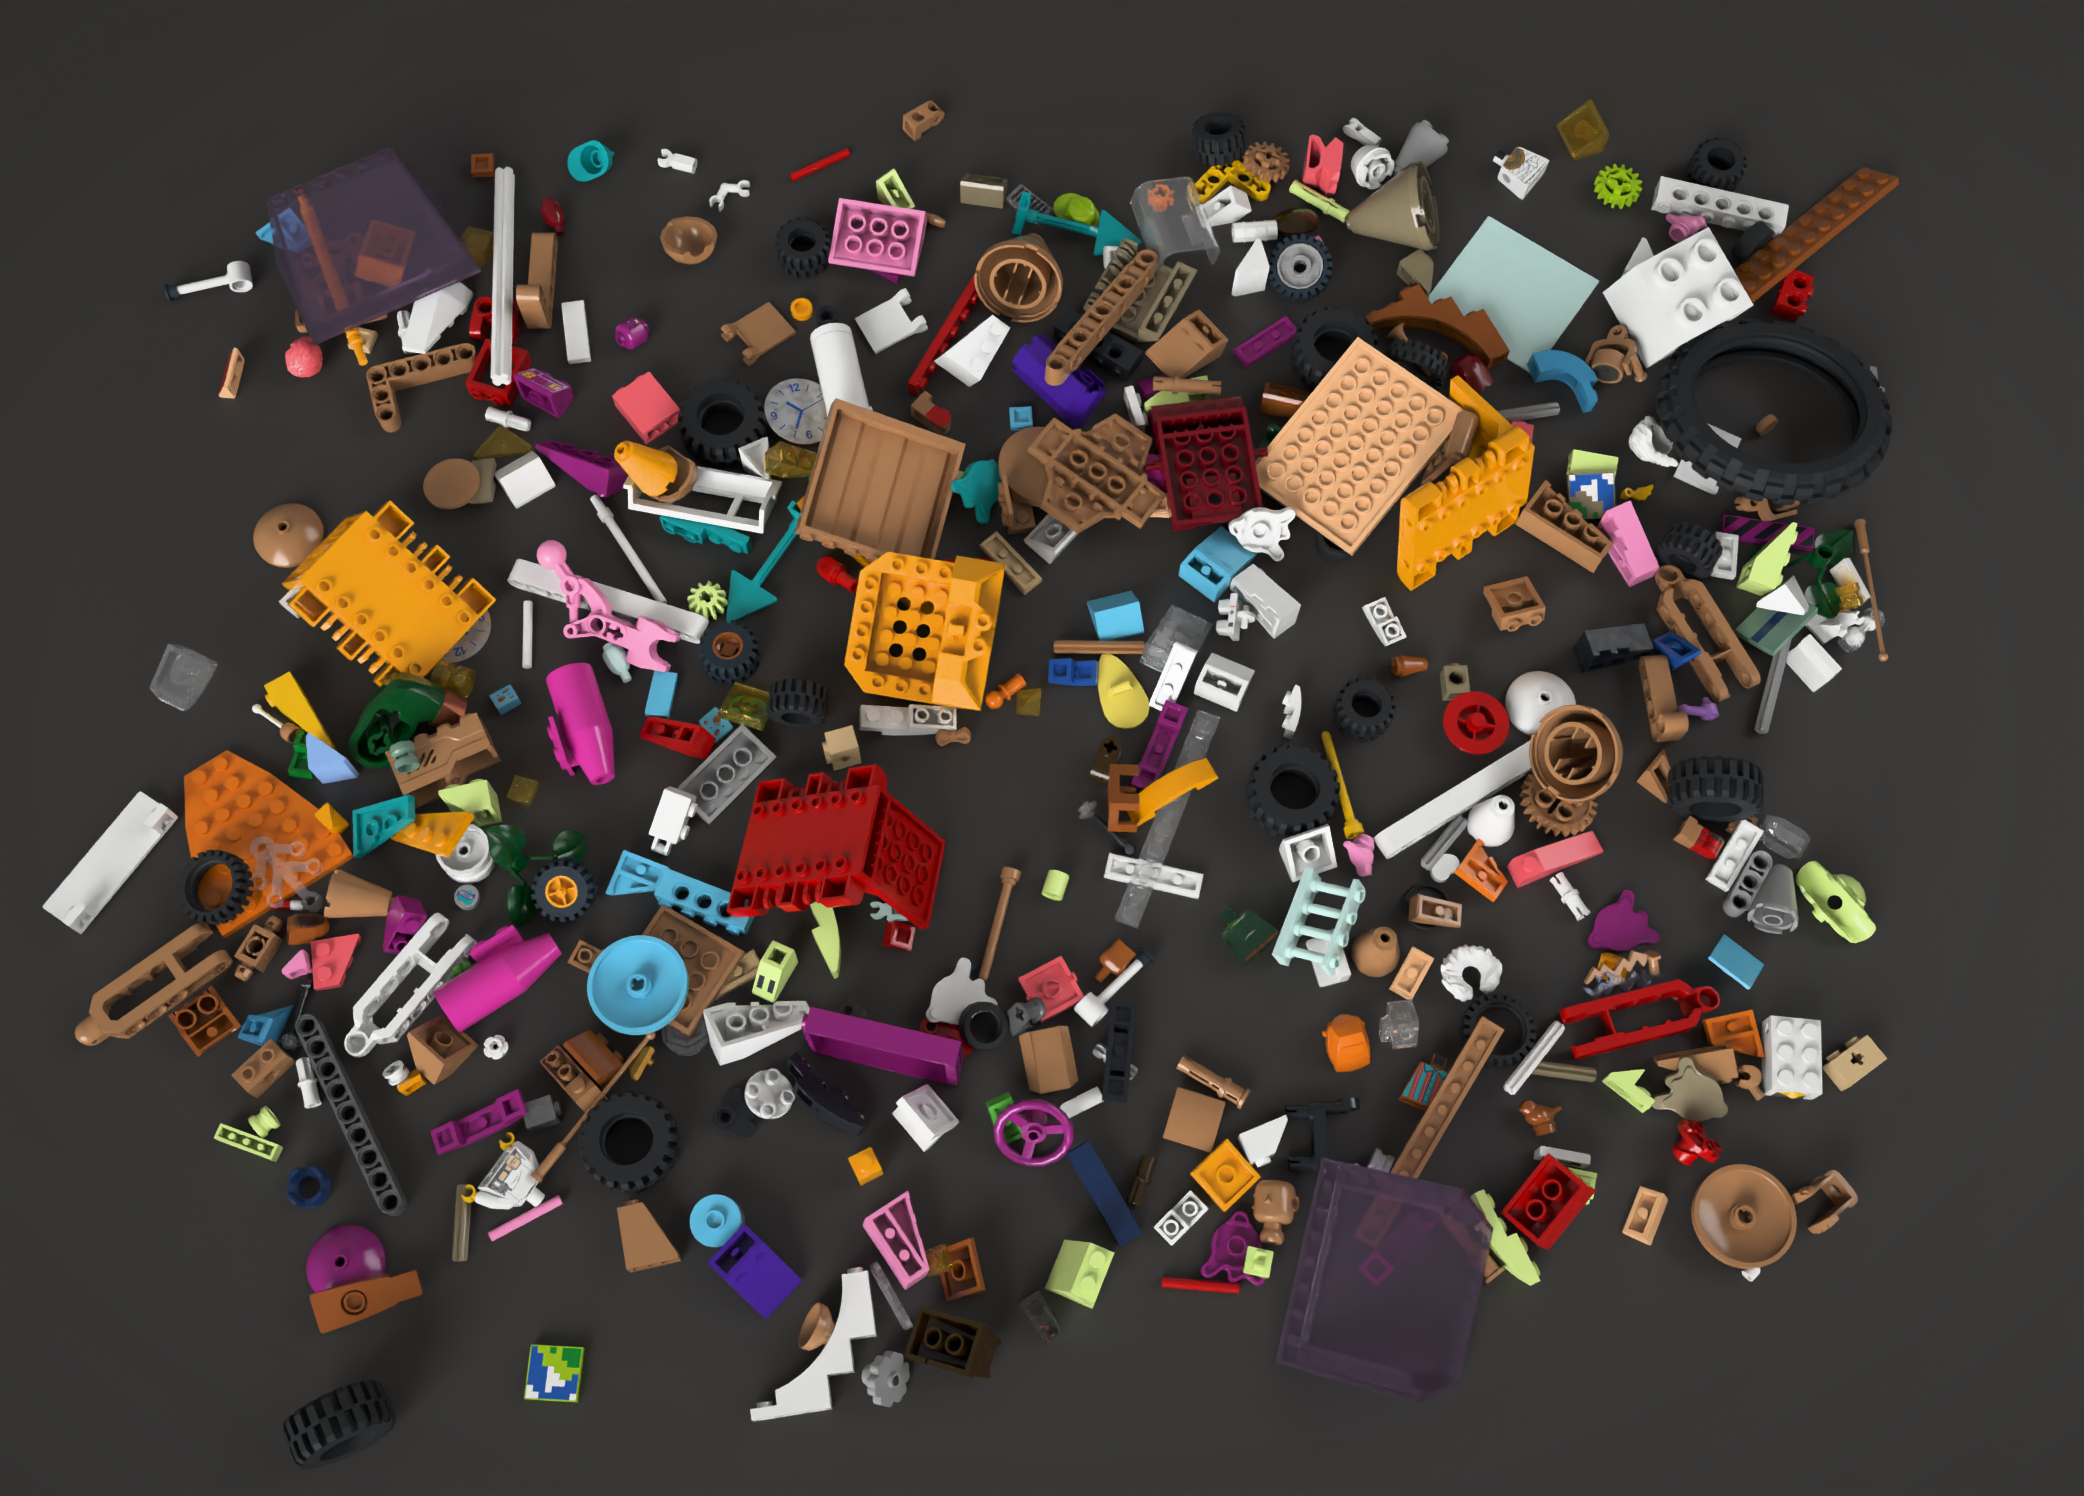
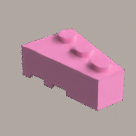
(1630, 545)
(898, 1240)

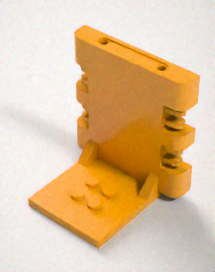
(1476, 496)
(385, 594)

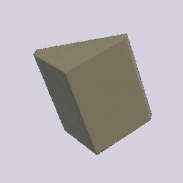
(983, 190)

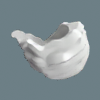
(1651, 443)

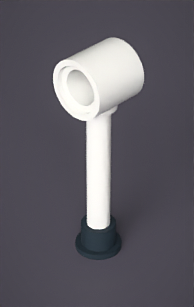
(237, 276)
(1093, 1008)

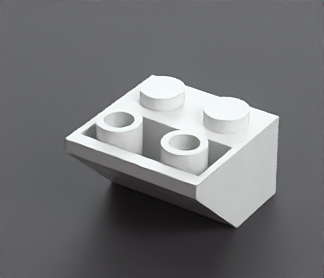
(1223, 681)

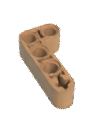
(1660, 700)

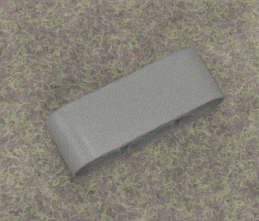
(1740, 891)

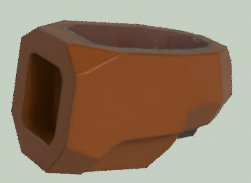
(306, 928)

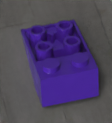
(755, 1271)

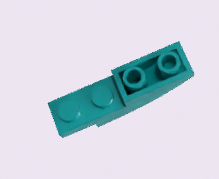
(699, 531)

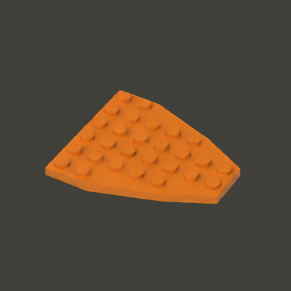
(231, 806)

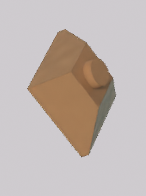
(439, 1048)

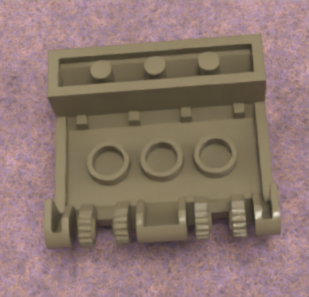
(1156, 304)

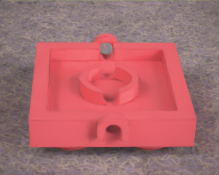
(1053, 985)

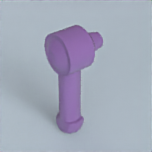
(1707, 711)

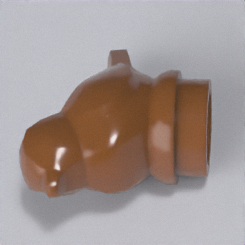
(1539, 1116)

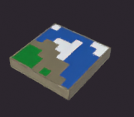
(1591, 493)

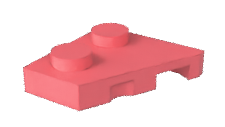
(331, 960)

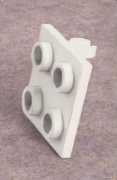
(1826, 629)

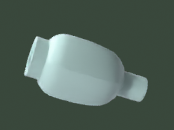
(616, 661)

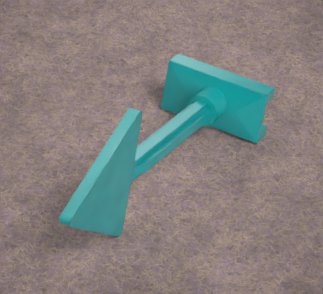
(1108, 232)
(747, 595)

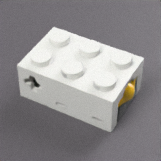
(1791, 1057)

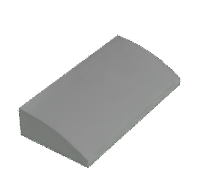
(727, 772)

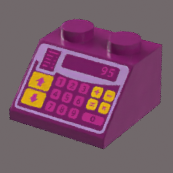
(544, 391)

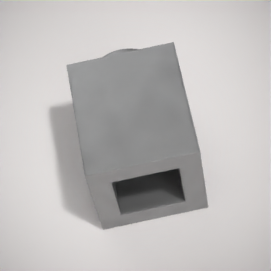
(542, 1113)

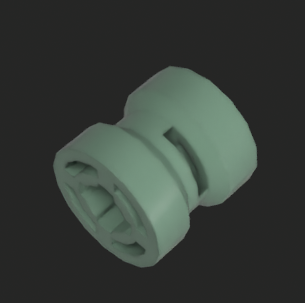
(404, 756)

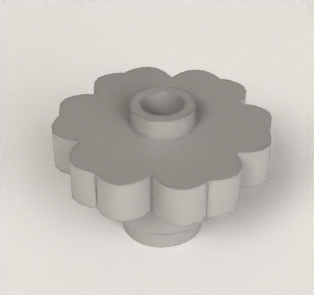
(886, 1378)

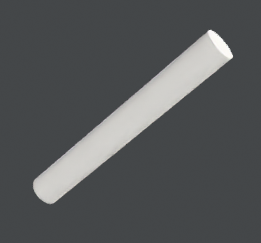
(527, 634)

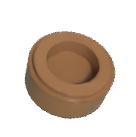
(1766, 424)

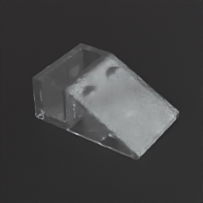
(1175, 626)

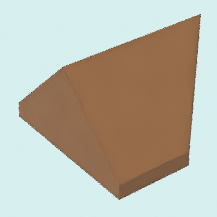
(1656, 777)

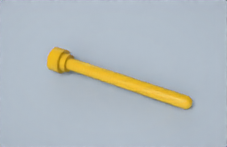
(1352, 825)

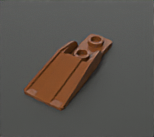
(362, 1298)

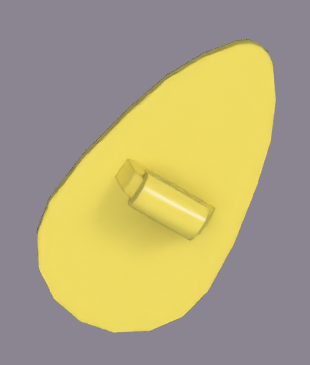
(1121, 694)

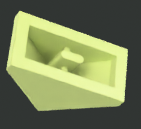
(892, 191)

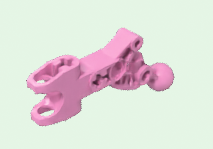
(639, 639)

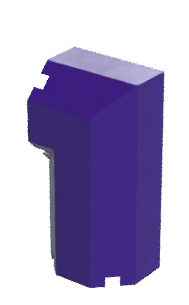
(1072, 399)

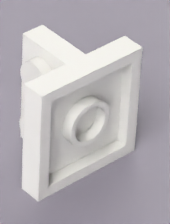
(924, 1116)

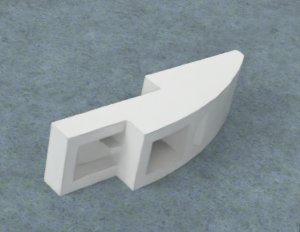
(907, 721)

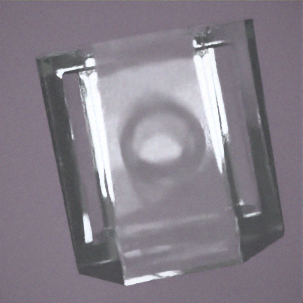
(182, 676)

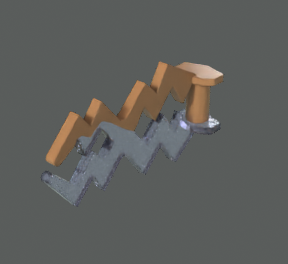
(1614, 975)

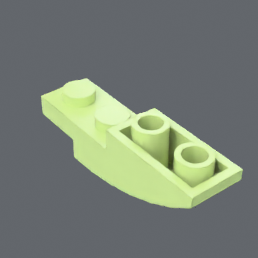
(1510, 1250)

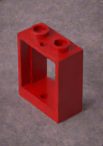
(499, 396)

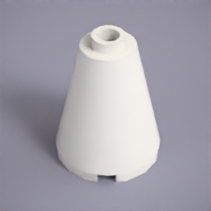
(1492, 820)

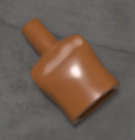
(1114, 960)

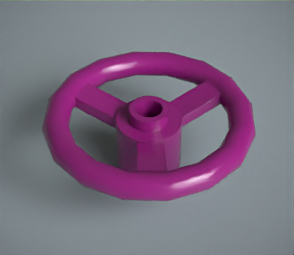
(1034, 1130)

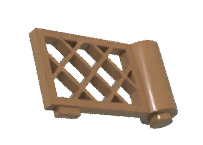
(1455, 448)

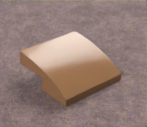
(1194, 1119)

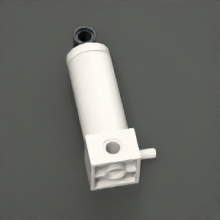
(837, 360)

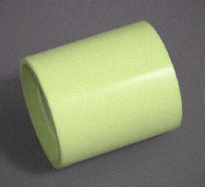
(1055, 885)

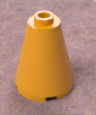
(646, 466)

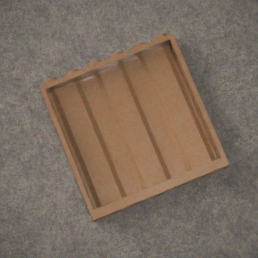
(878, 485)

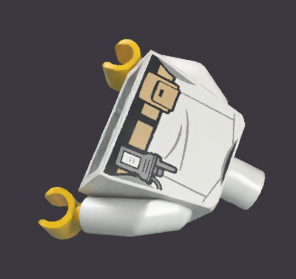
(509, 1179)

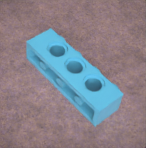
(673, 883)

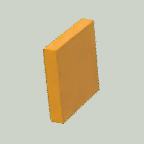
(1225, 1175)

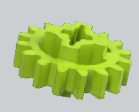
(1618, 186)

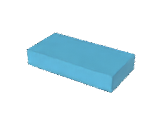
(661, 694)

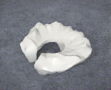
(1466, 956)

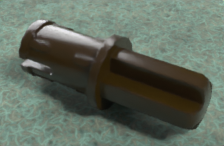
(1141, 1180)

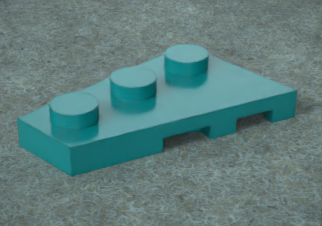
(379, 822)

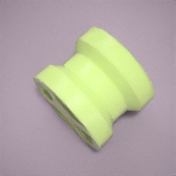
(264, 1122)

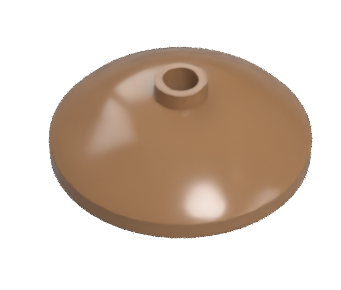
(296, 542)

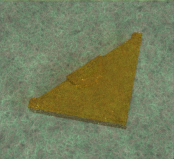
(502, 443)

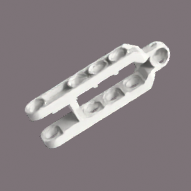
(365, 1032)

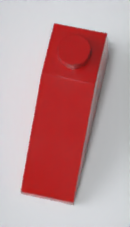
(678, 736)

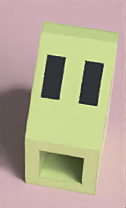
(774, 971)

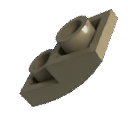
(486, 469)

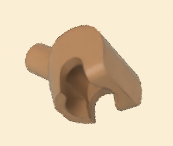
(1751, 1080)

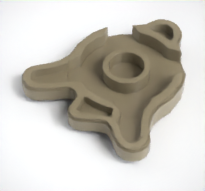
(1691, 1093)

